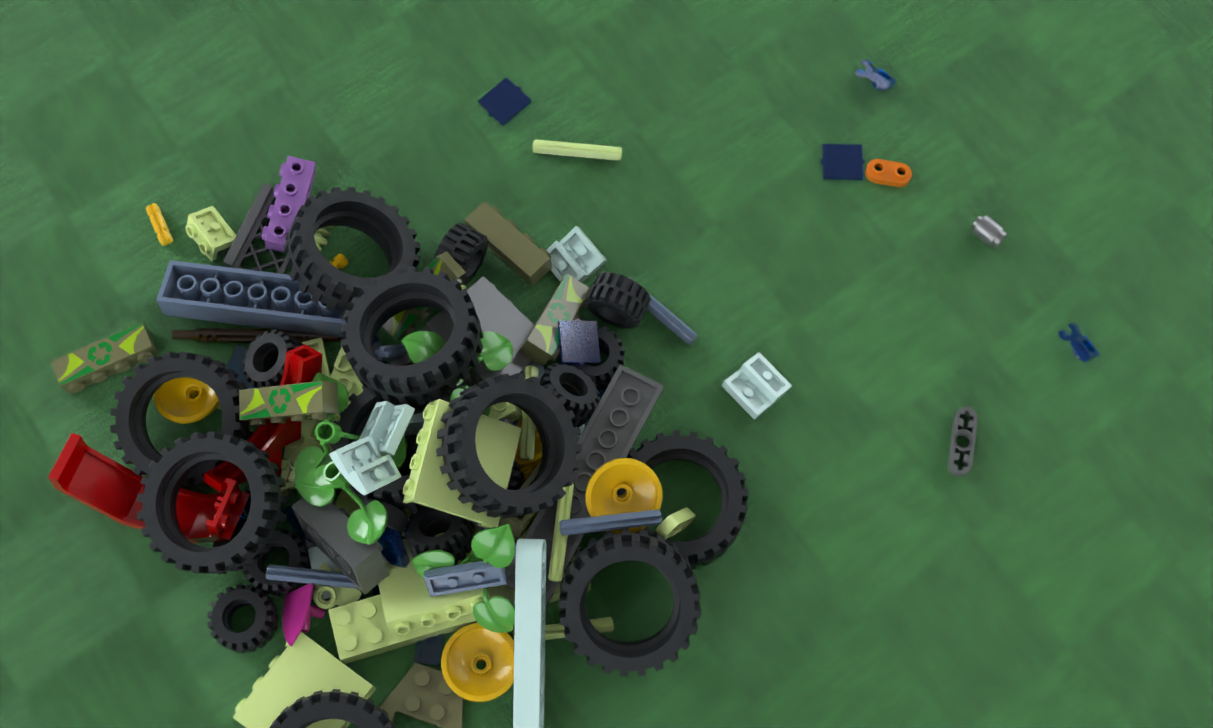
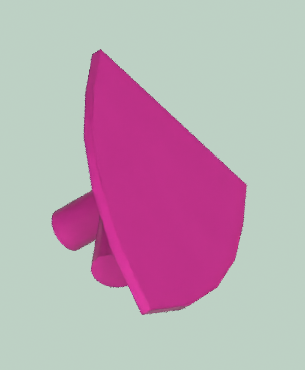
(298, 612)

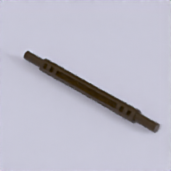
(241, 335)

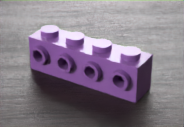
(290, 194)

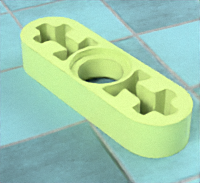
(676, 523)

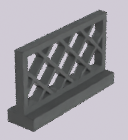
(248, 233)

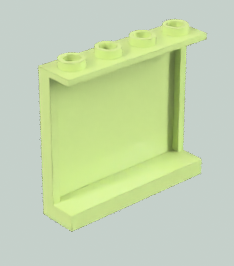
(427, 486)
(409, 604)
(297, 674)

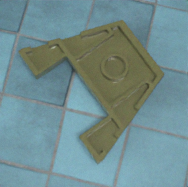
(425, 697)

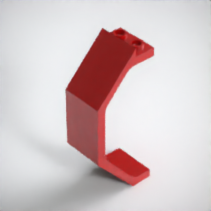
(115, 488)

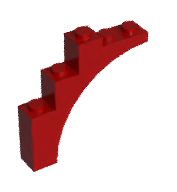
(300, 367)

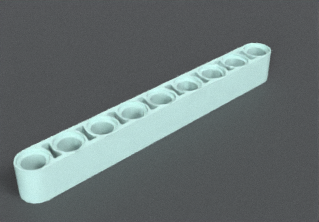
(529, 633)

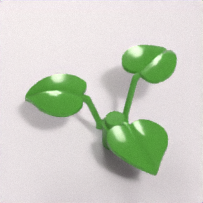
(495, 354)
(325, 432)
(364, 524)
(490, 546)

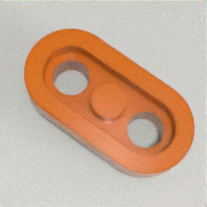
(888, 173)

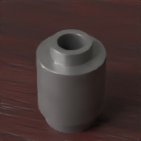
(988, 231)

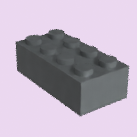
(328, 531)

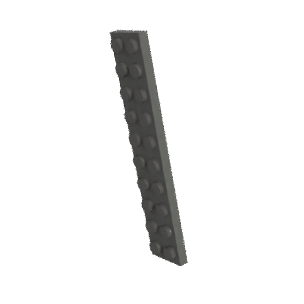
(605, 438)

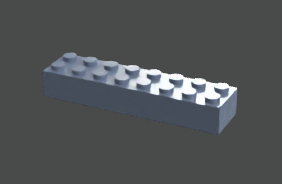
(244, 299)

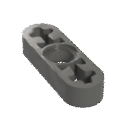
(970, 434)

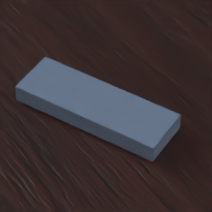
(463, 578)

